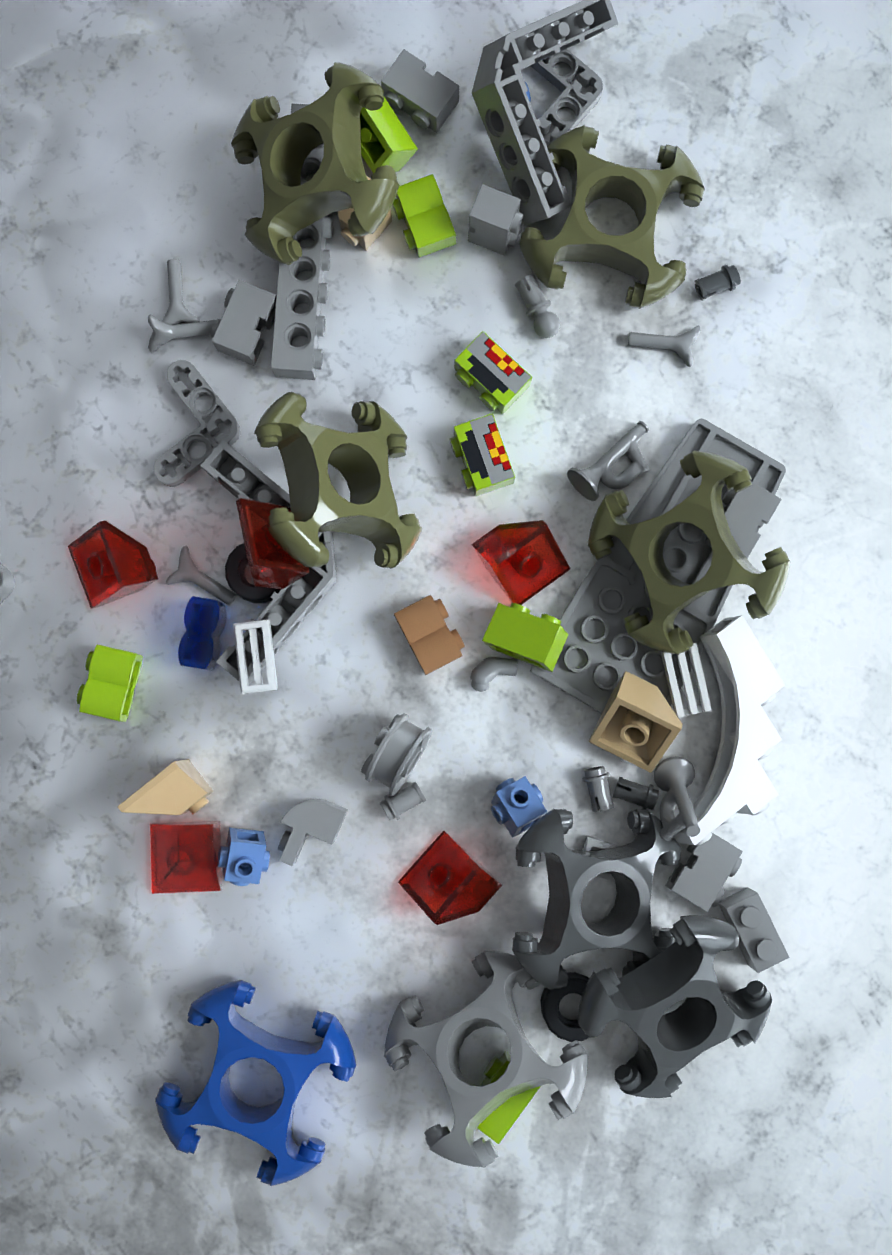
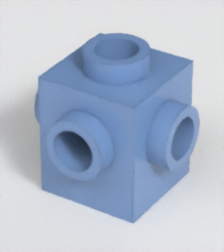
(517, 805)
(243, 856)

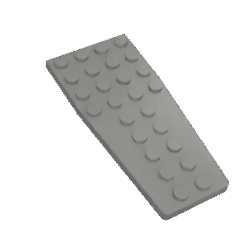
(615, 588)

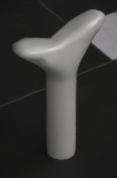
(176, 310)
(164, 332)
(680, 344)
(189, 572)

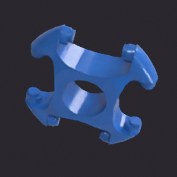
(221, 1107)

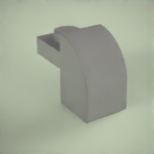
(312, 818)

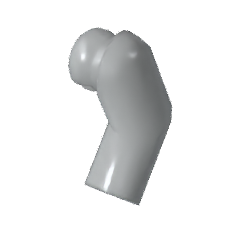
(489, 669)

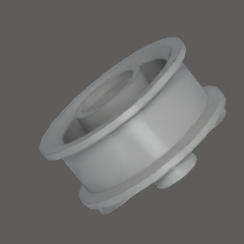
(397, 753)

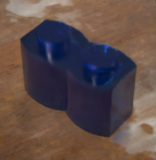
(204, 624)

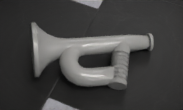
(587, 479)
(674, 777)

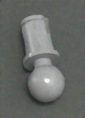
(546, 323)

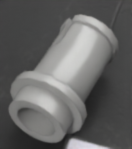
(598, 788)
(402, 801)

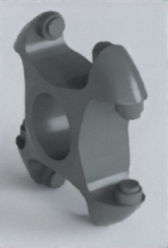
(568, 876)
(698, 1024)

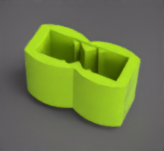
(425, 216)
(109, 683)

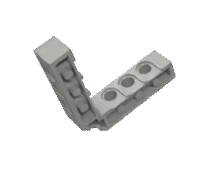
(506, 110)
(298, 599)

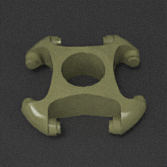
(341, 175)
(637, 187)
(313, 499)
(728, 563)

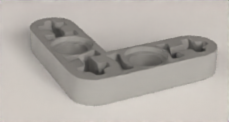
(571, 94)
(209, 423)

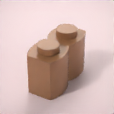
(428, 634)

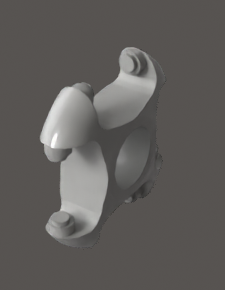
(525, 1071)

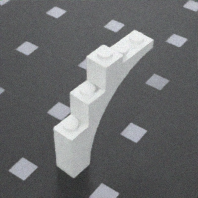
(747, 735)

